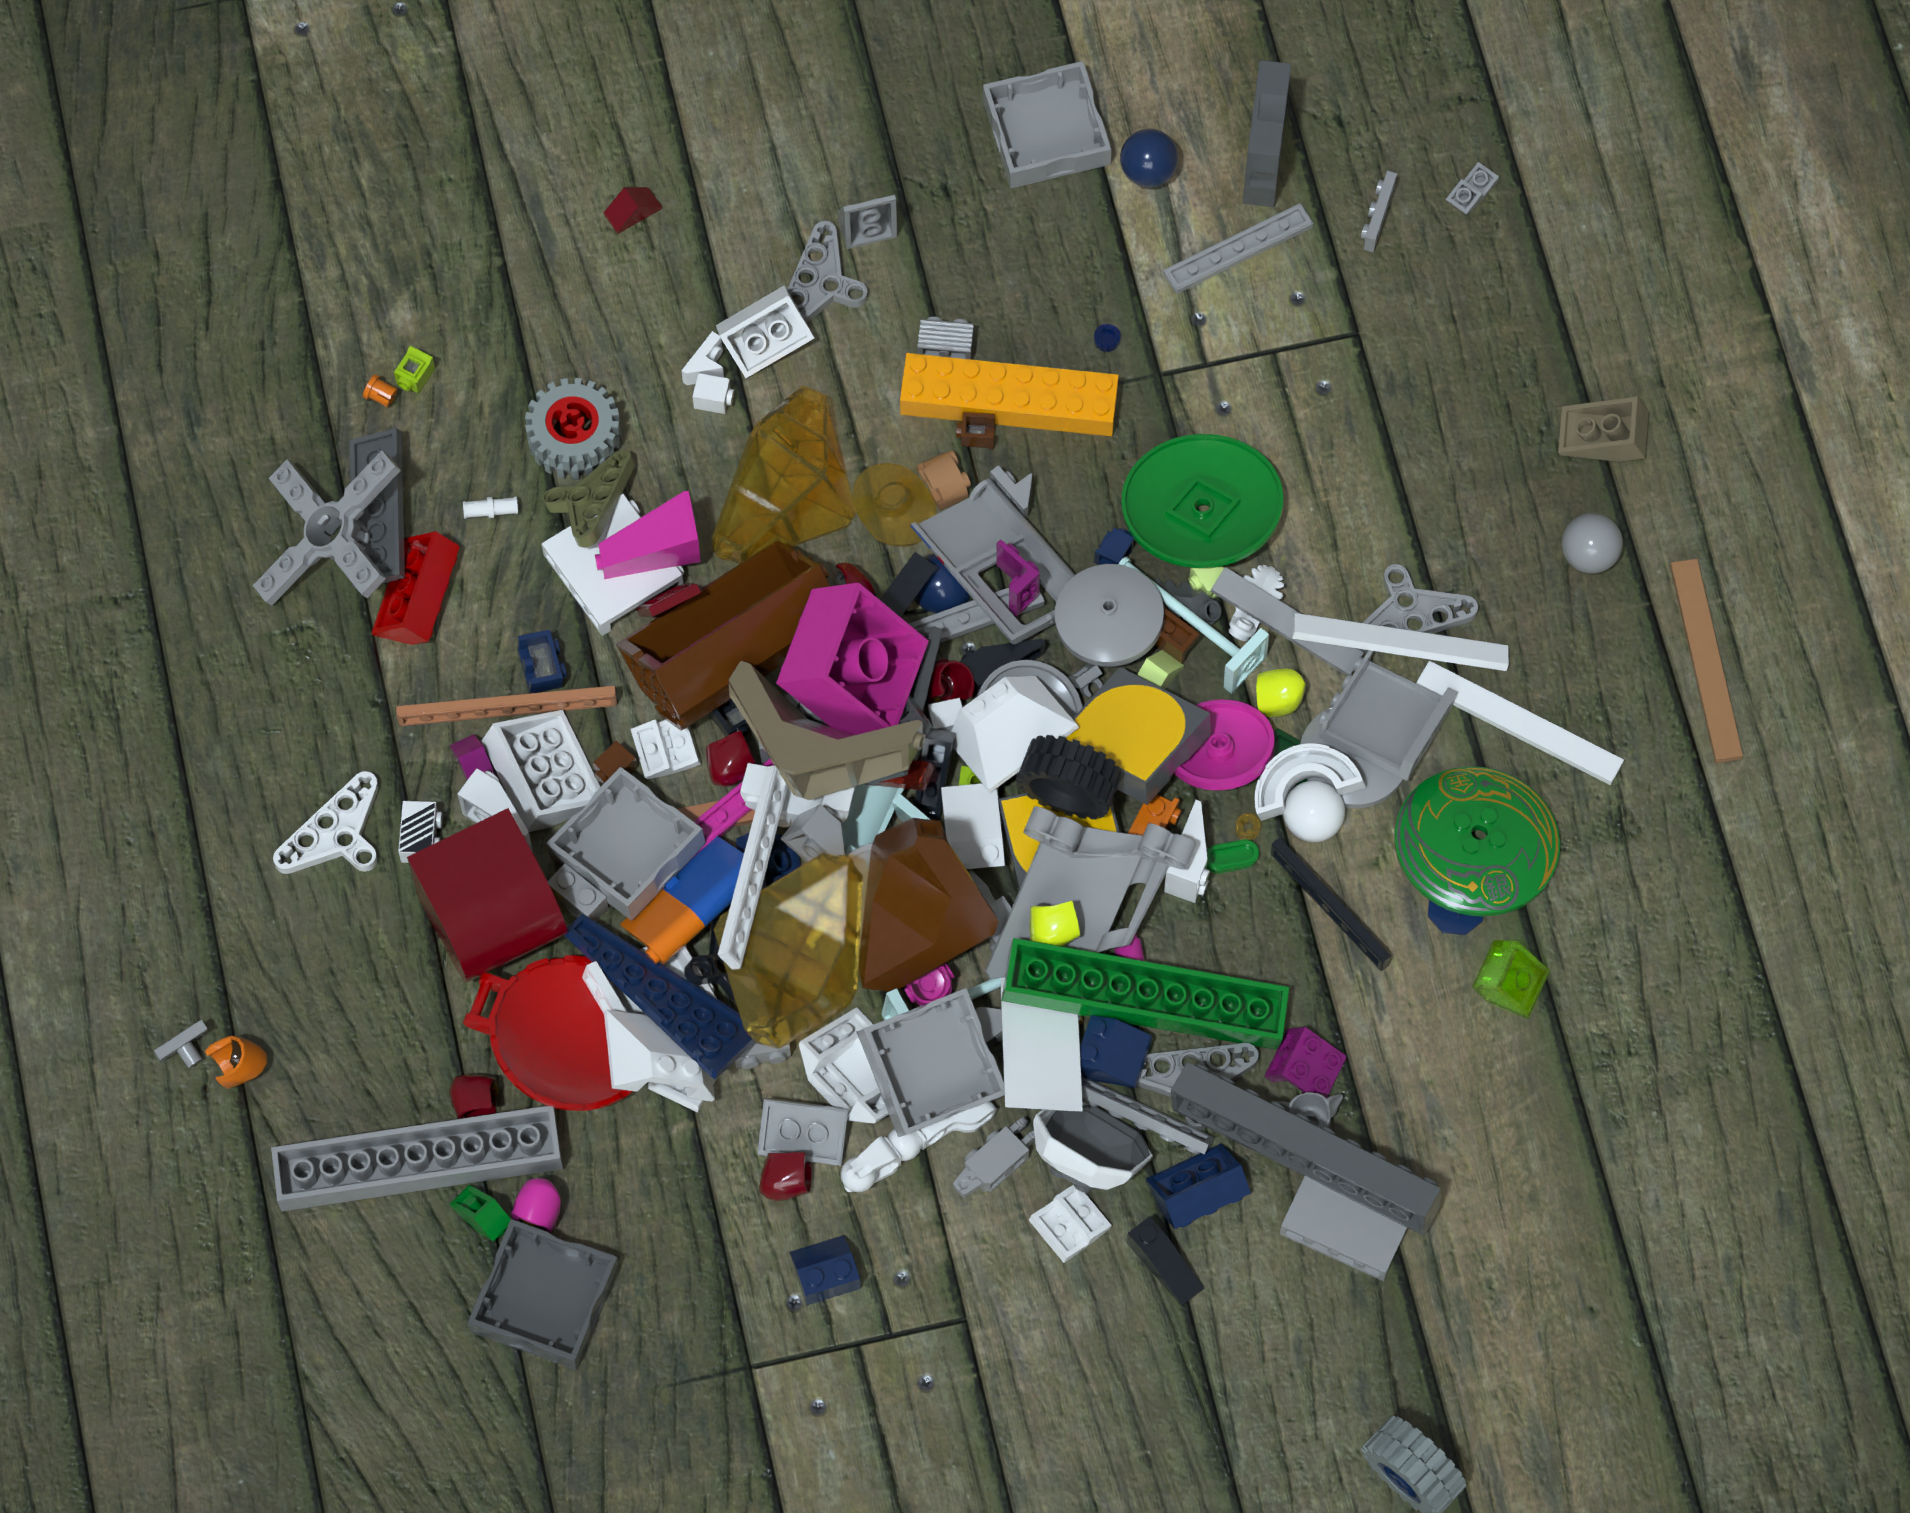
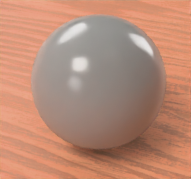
(1592, 543)

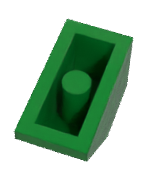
(481, 1212)

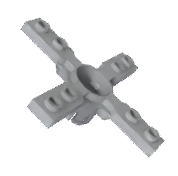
(327, 517)

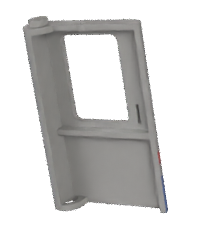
(966, 545)

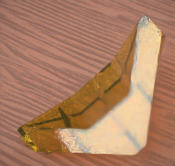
(786, 482)
(799, 951)

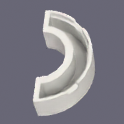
(1302, 763)
(793, 806)

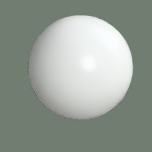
(1314, 811)

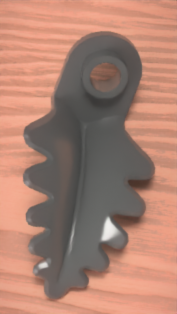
(1194, 600)

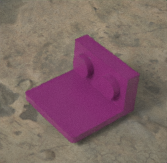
(1024, 575)
(1305, 1062)

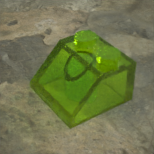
(1511, 977)

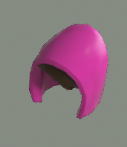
(537, 1204)

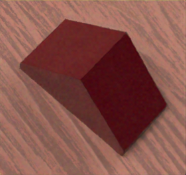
(631, 207)

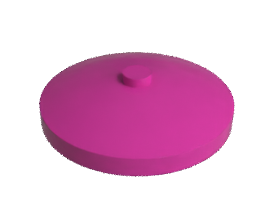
(1234, 752)

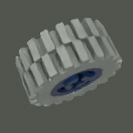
(1413, 1466)

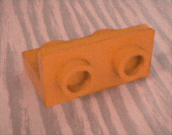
(1158, 812)

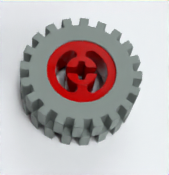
(579, 449)

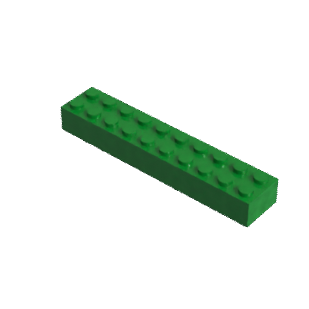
(1145, 993)

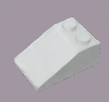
(485, 797)
(973, 825)
(1192, 881)

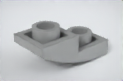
(1472, 189)

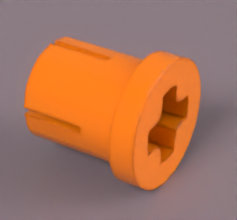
(379, 391)

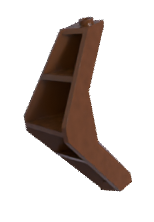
(917, 906)

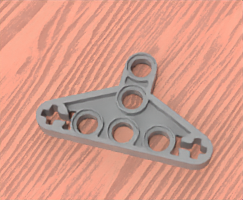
(823, 271)
(1423, 607)
(1163, 1082)

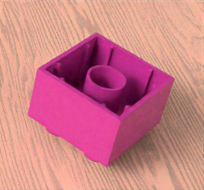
(852, 659)

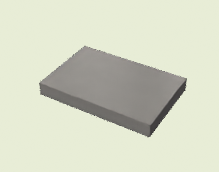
(803, 1128)

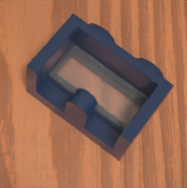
(540, 661)

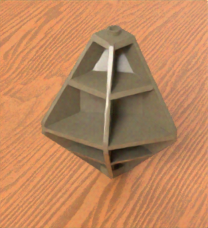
(814, 756)

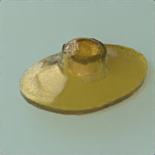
(891, 500)

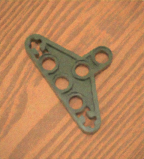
(593, 488)

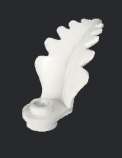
(1266, 578)

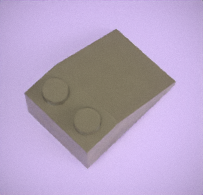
(1604, 430)

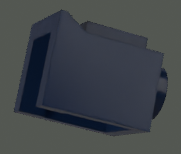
(1114, 547)

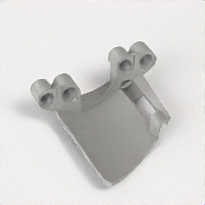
(1093, 873)

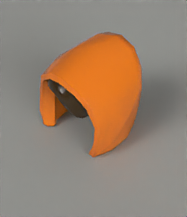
(238, 1060)

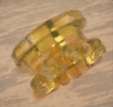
(1249, 834)

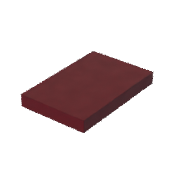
(668, 599)

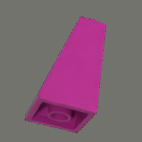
(653, 542)

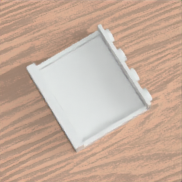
(599, 597)

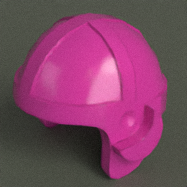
(930, 986)

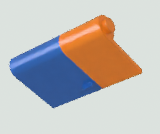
(688, 901)

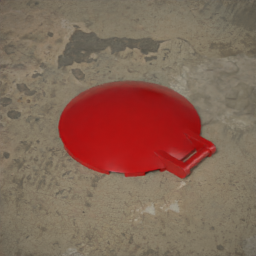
(549, 1034)

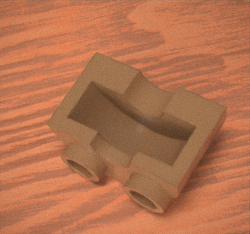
(944, 479)

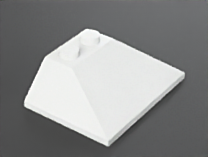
(1002, 722)
(645, 1053)
(841, 1070)

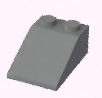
(868, 221)

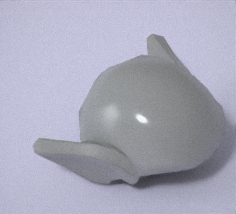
(1314, 1107)

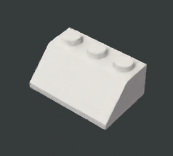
(764, 331)

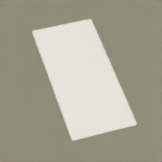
(1041, 1058)

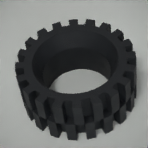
(1069, 777)

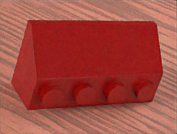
(415, 601)

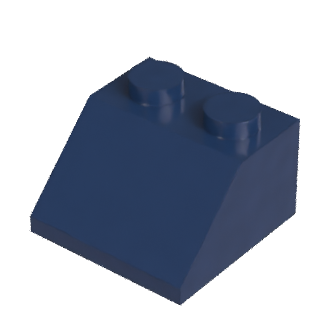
(1113, 1052)
(825, 1270)

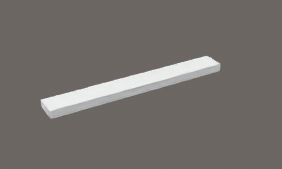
(1400, 642)
(1523, 724)
(753, 868)

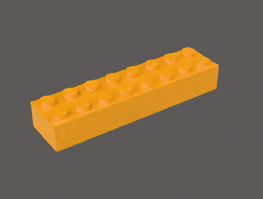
(1013, 392)

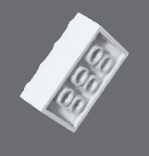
(541, 768)

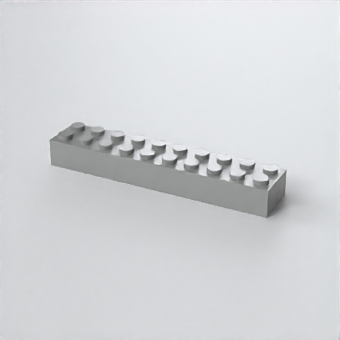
(416, 1158)

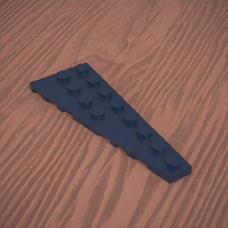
(687, 1014)

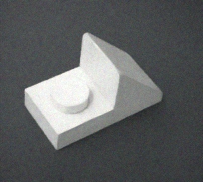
(704, 360)

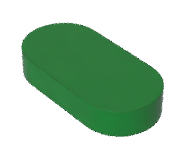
(1232, 856)

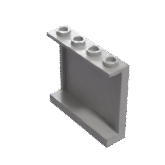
(1385, 717)
(1342, 1229)

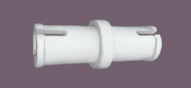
(490, 507)

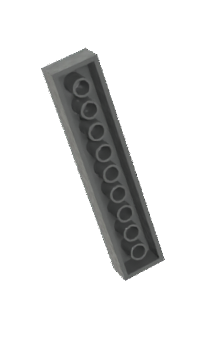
(1306, 1148)

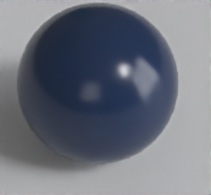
(1149, 158)

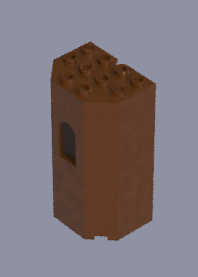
(741, 616)

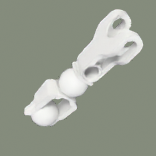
(886, 1154)

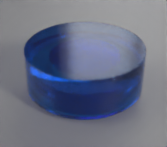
(1107, 337)

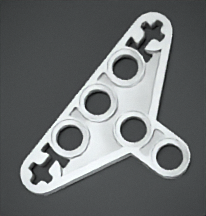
(325, 840)

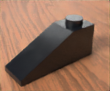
(989, 658)
(938, 751)
(1164, 1261)

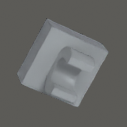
(1084, 677)

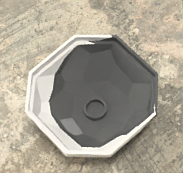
(1089, 1147)

